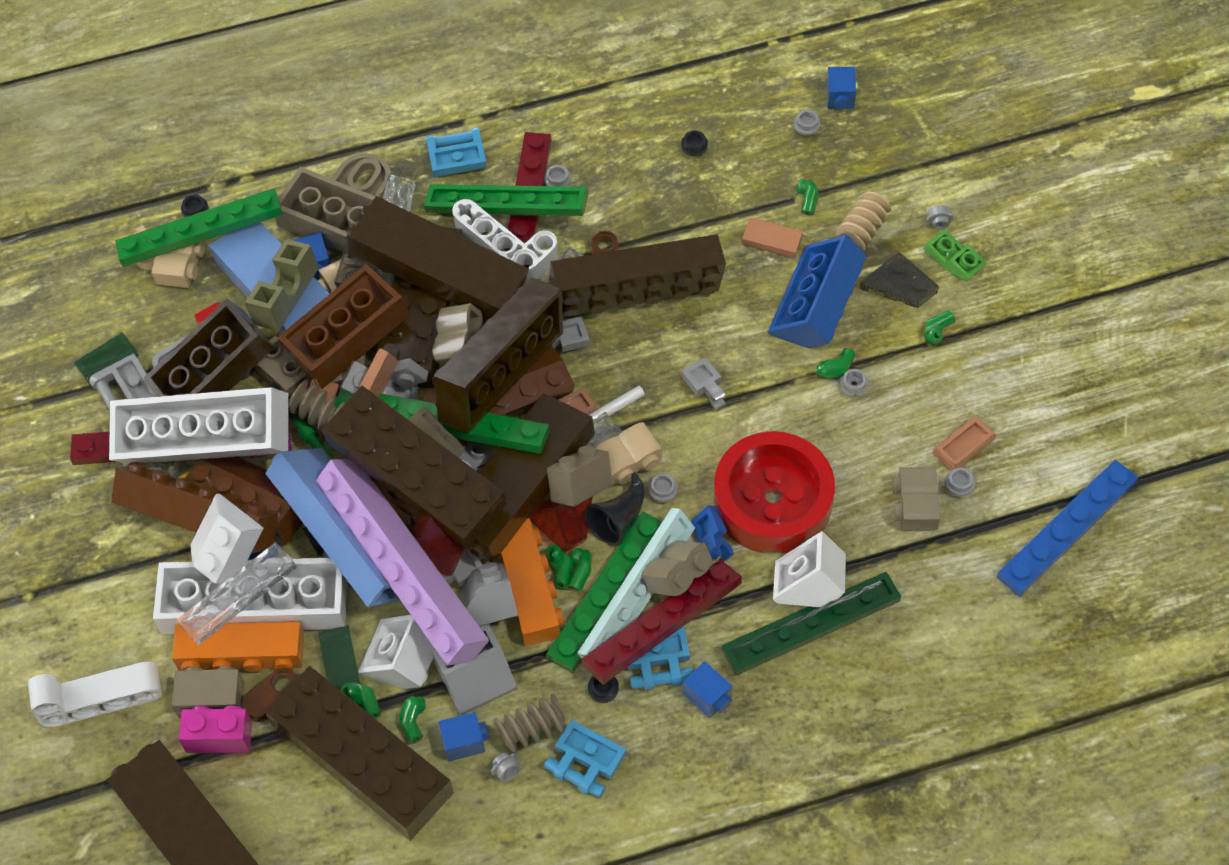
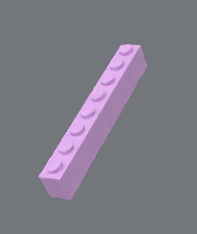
(402, 562)

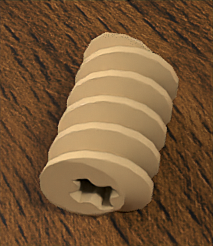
(865, 219)

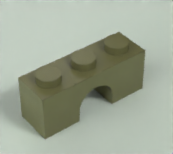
(272, 303)

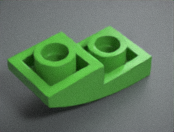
(950, 254)

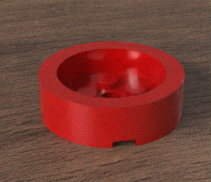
(776, 465)

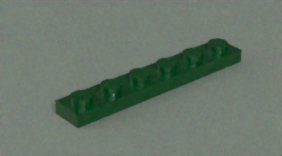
(810, 624)

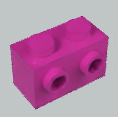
(215, 730)

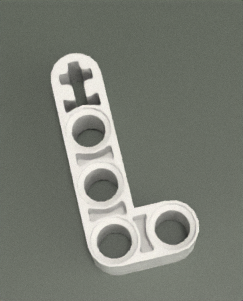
(475, 221)
(93, 695)

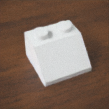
(223, 540)
(810, 573)
(398, 653)

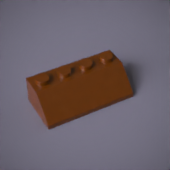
(344, 326)
(546, 376)
(250, 482)

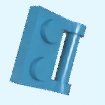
(456, 157)

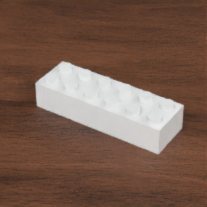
(199, 426)
(309, 594)

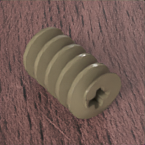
(313, 407)
(531, 723)

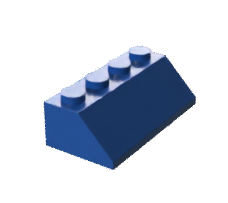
(818, 292)

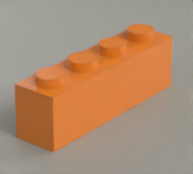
(530, 588)
(243, 646)

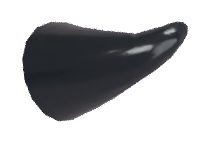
(614, 518)

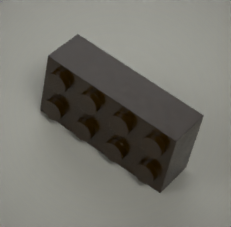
(212, 355)

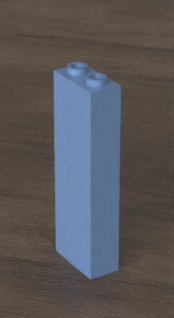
(247, 258)
(295, 478)

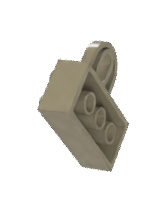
(333, 204)

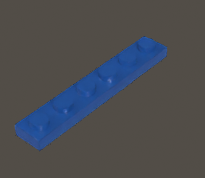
(1067, 528)

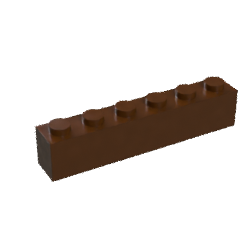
(181, 500)

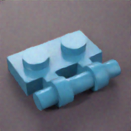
(669, 652)
(590, 750)

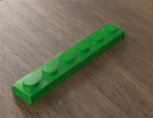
(510, 199)
(198, 227)
(491, 430)
(586, 616)

